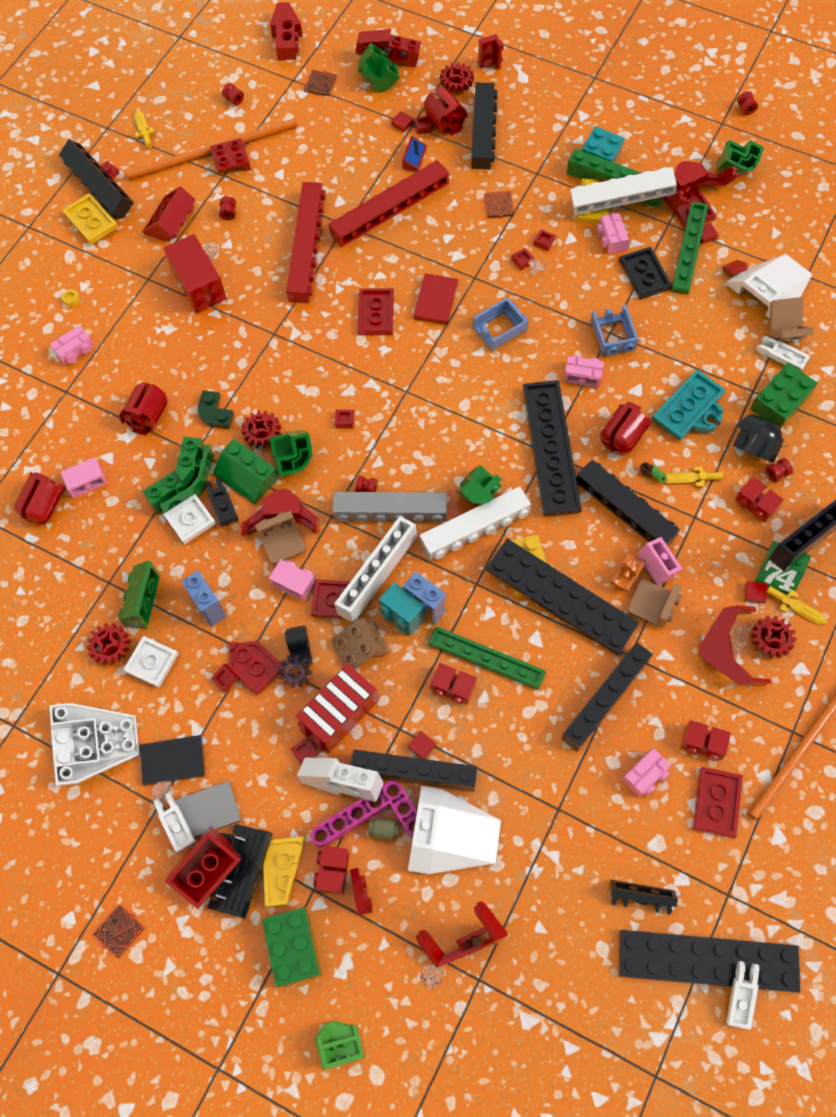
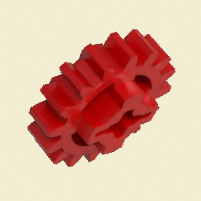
(456, 77)
(261, 428)
(776, 645)
(113, 650)

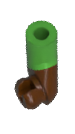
(652, 471)

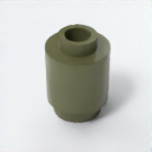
(383, 829)

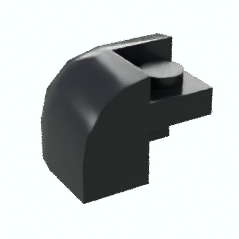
(759, 437)

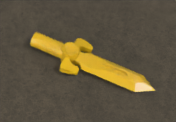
(142, 127)
(690, 477)
(797, 606)

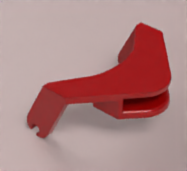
(694, 174)
(277, 502)
(718, 649)
(491, 926)

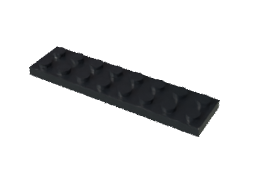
(551, 448)
(562, 596)
(707, 960)

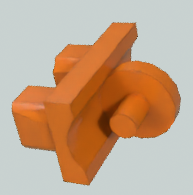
(627, 573)

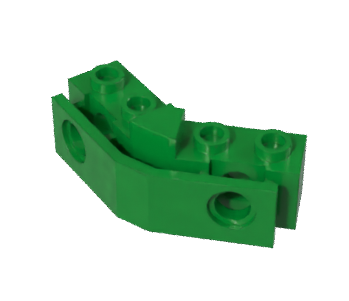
(192, 465)

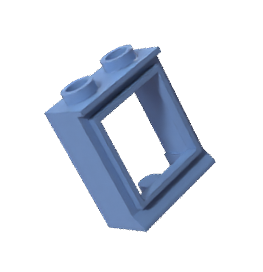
(503, 307)
(618, 346)
(428, 593)
(204, 598)

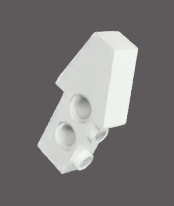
(340, 778)

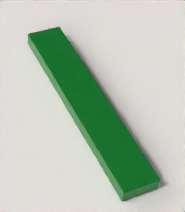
(689, 248)
(487, 658)

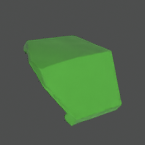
(338, 1044)

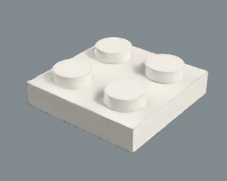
(189, 519)
(151, 661)

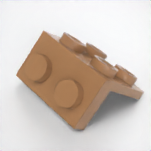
(787, 319)
(280, 537)
(654, 603)
(359, 643)

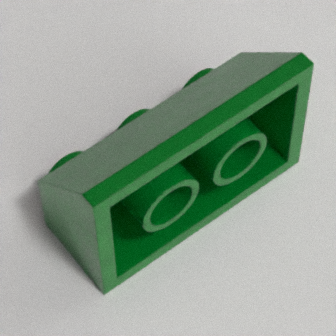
(245, 471)
(139, 596)

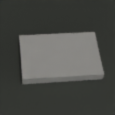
(210, 808)

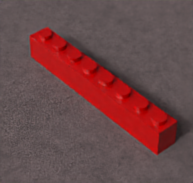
(389, 203)
(305, 242)

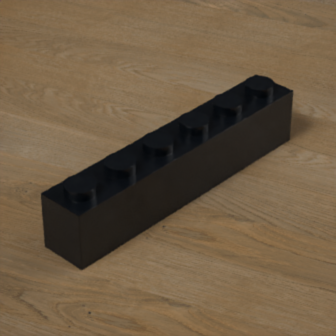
(483, 126)
(96, 179)
(626, 504)
(805, 538)
(607, 696)
(417, 770)

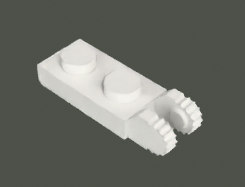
(782, 353)
(175, 824)
(743, 997)

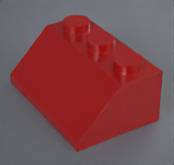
(170, 215)
(203, 867)

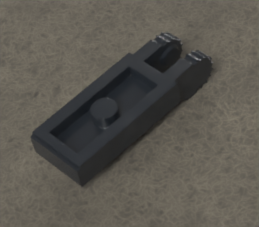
(222, 503)

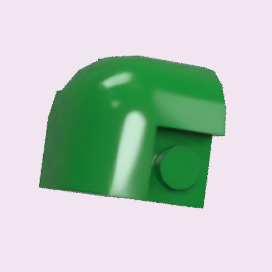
(378, 68)
(744, 157)
(290, 451)
(479, 486)

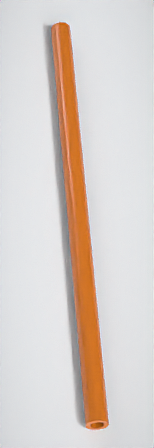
(207, 150)
(793, 760)

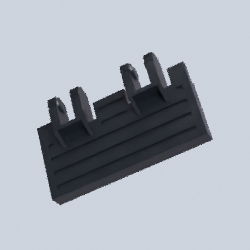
(238, 887)

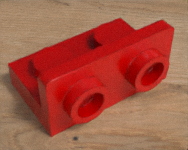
(490, 51)

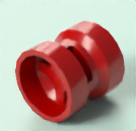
(233, 94)
(747, 103)
(227, 208)
(781, 469)
(366, 485)

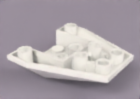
(772, 280)
(89, 741)
(451, 834)

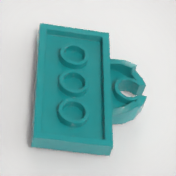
(691, 407)

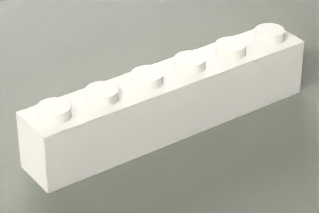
(623, 190)
(475, 523)
(376, 569)

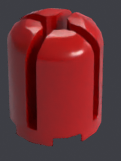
(445, 111)
(144, 408)
(624, 429)
(38, 499)

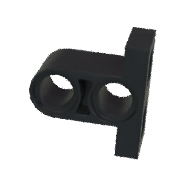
(298, 643)

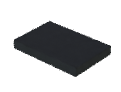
(645, 273)
(172, 760)

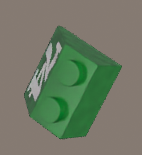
(778, 579)

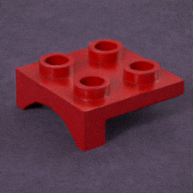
(230, 155)

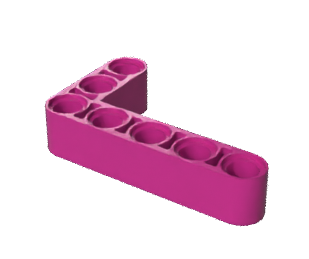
(368, 813)

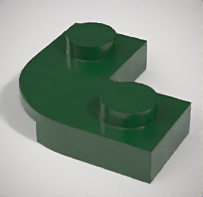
(211, 414)

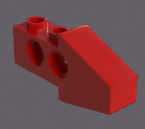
(287, 30)
(398, 48)

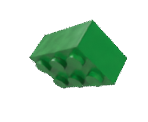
(784, 395)
(291, 947)

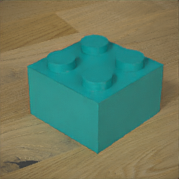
(604, 144)
(402, 609)

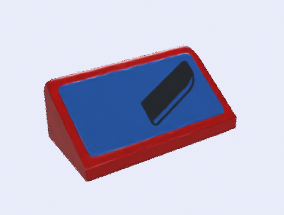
(413, 154)

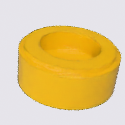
(70, 298)

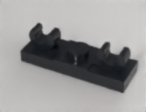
(643, 895)

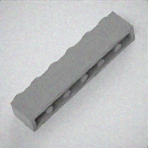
(389, 506)

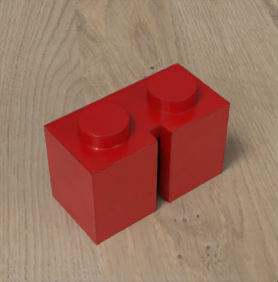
(760, 504)
(453, 685)
(708, 743)
(332, 870)

